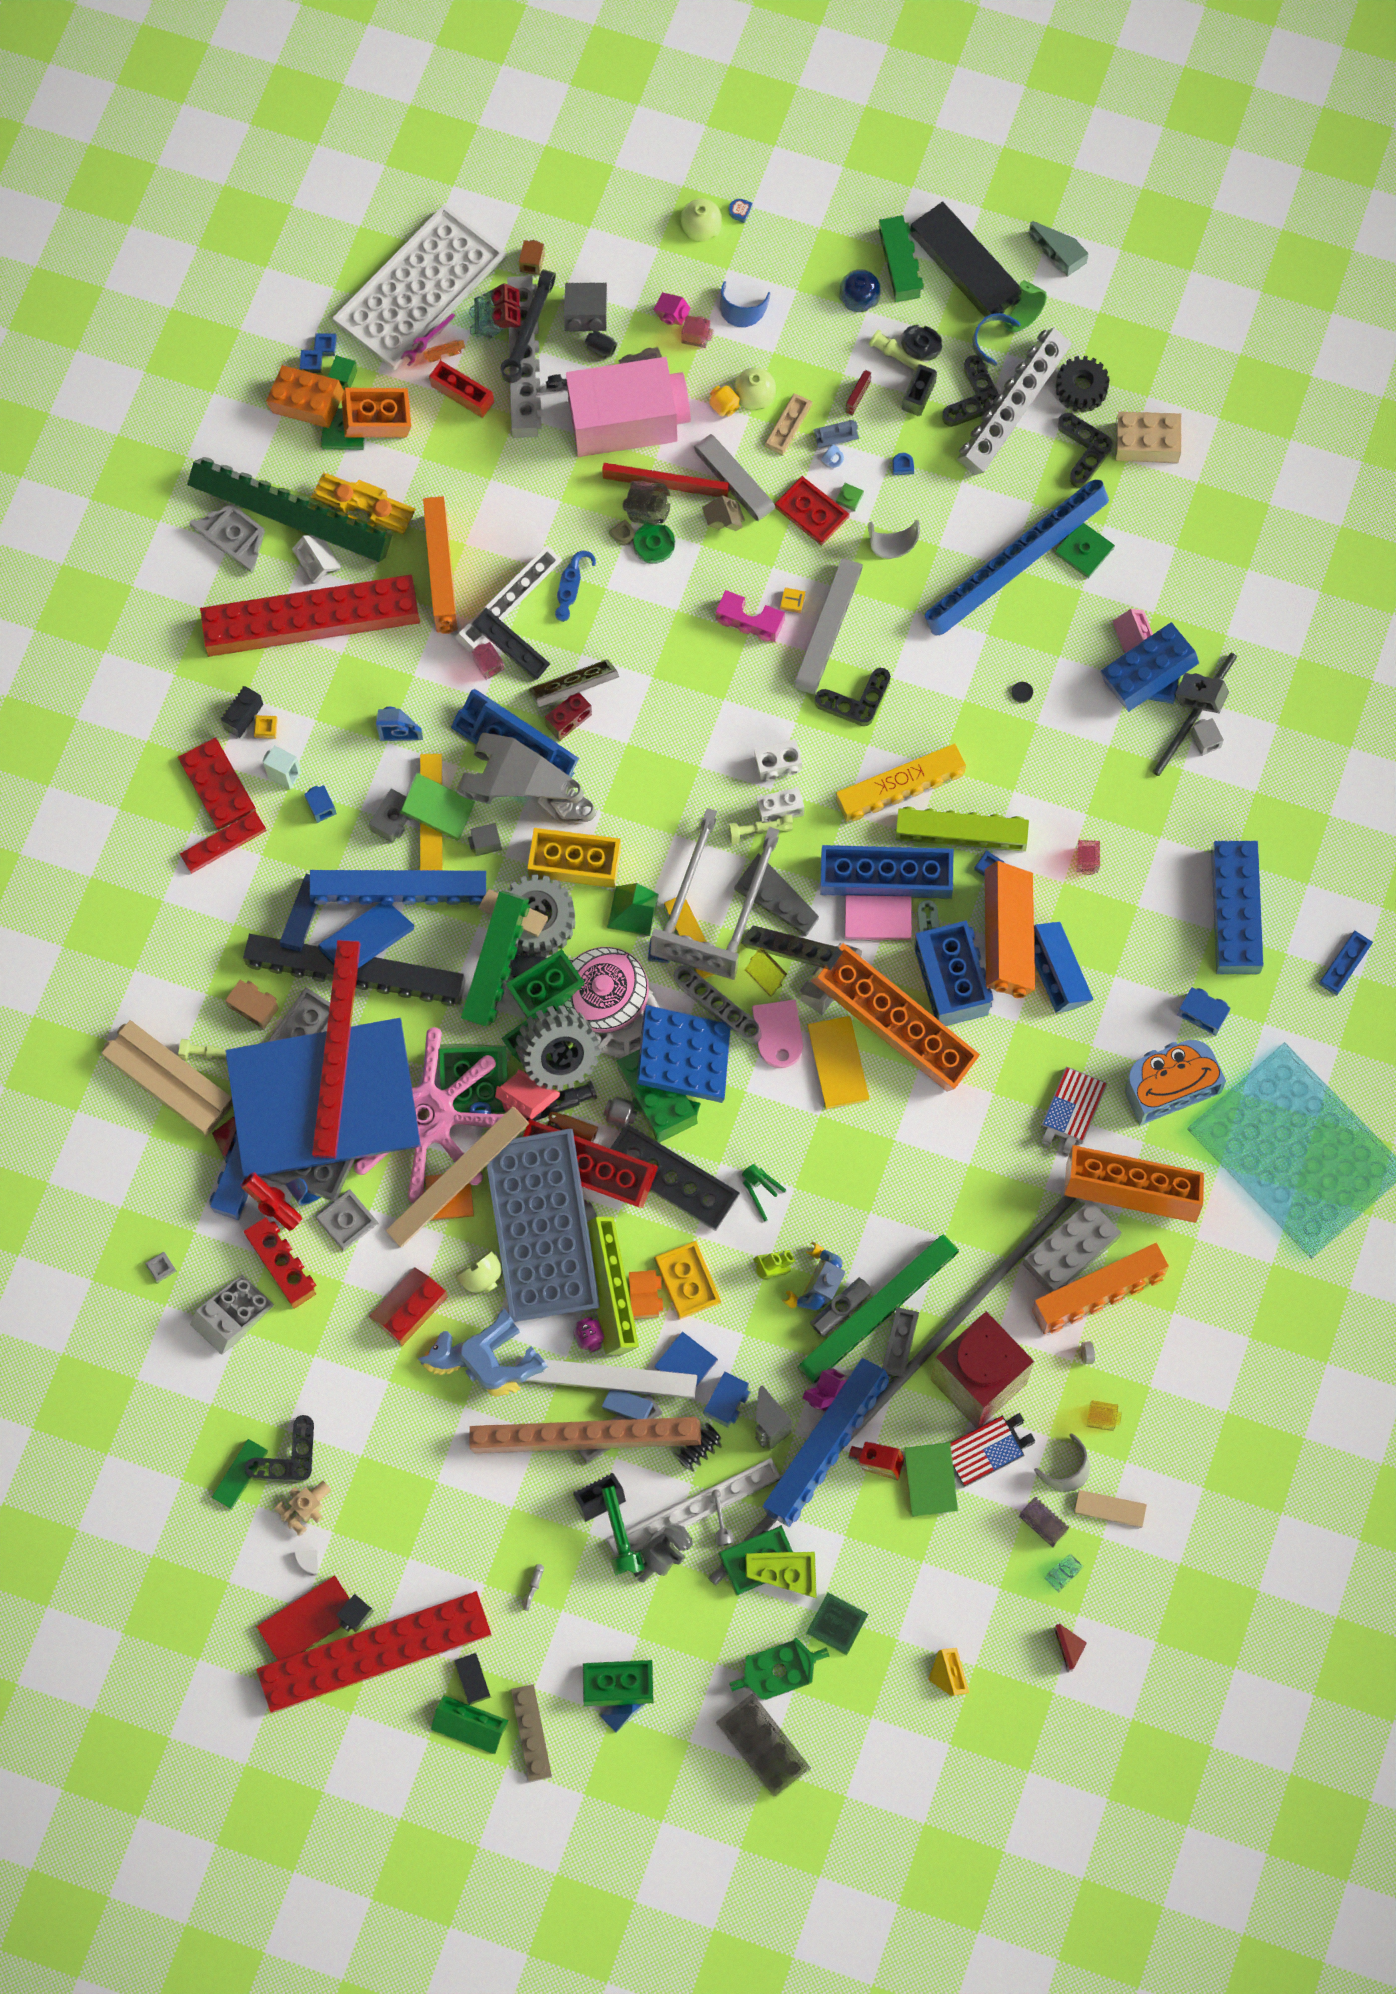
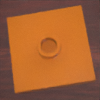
(457, 1207)

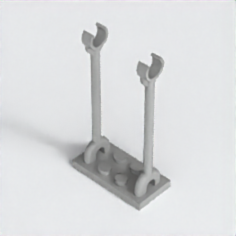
(704, 954)

